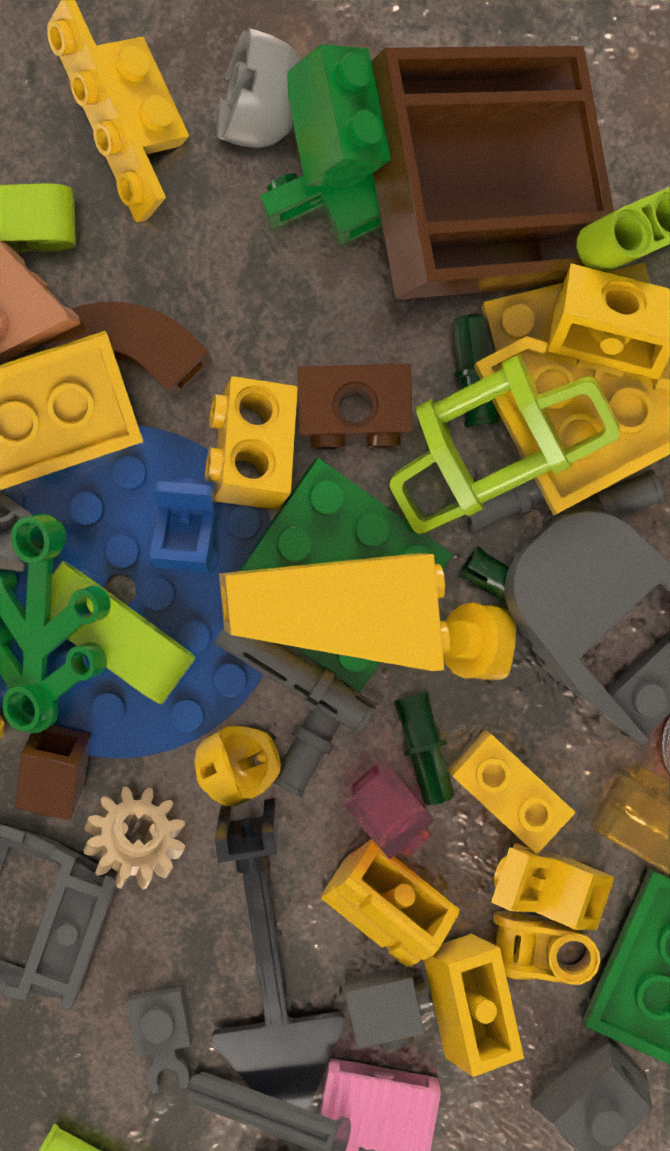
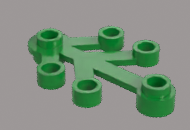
(31, 697)

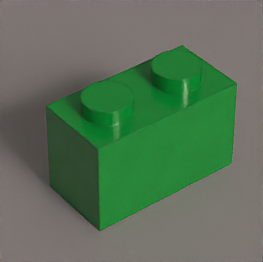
(337, 116)

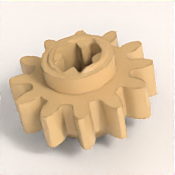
(130, 817)

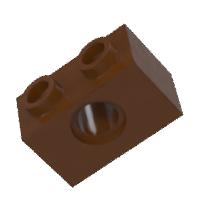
(382, 385)

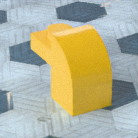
(551, 887)

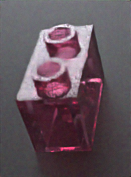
(389, 809)

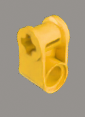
(538, 949)

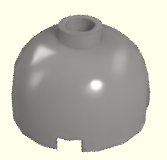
(257, 92)

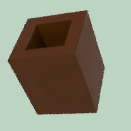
(53, 772)

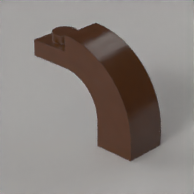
(144, 339)

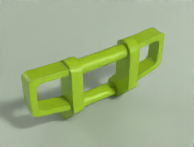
(552, 456)

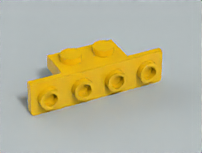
(123, 103)

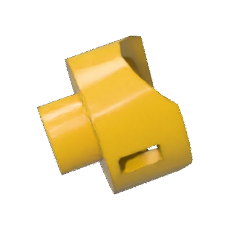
(481, 641)
(227, 765)

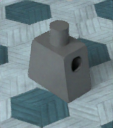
(596, 1098)

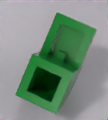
(347, 209)

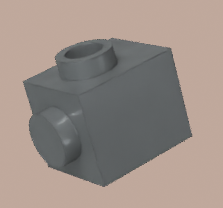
(387, 1007)

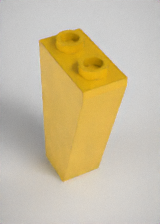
(349, 608)

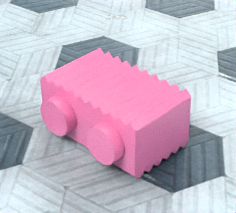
(384, 1105)

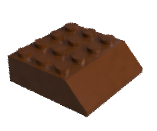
(487, 166)

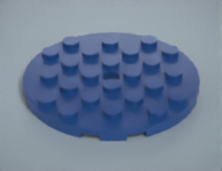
(109, 533)

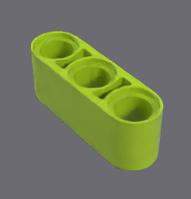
(37, 217)
(626, 233)
(131, 643)

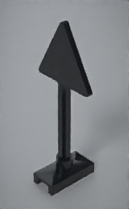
(283, 1053)

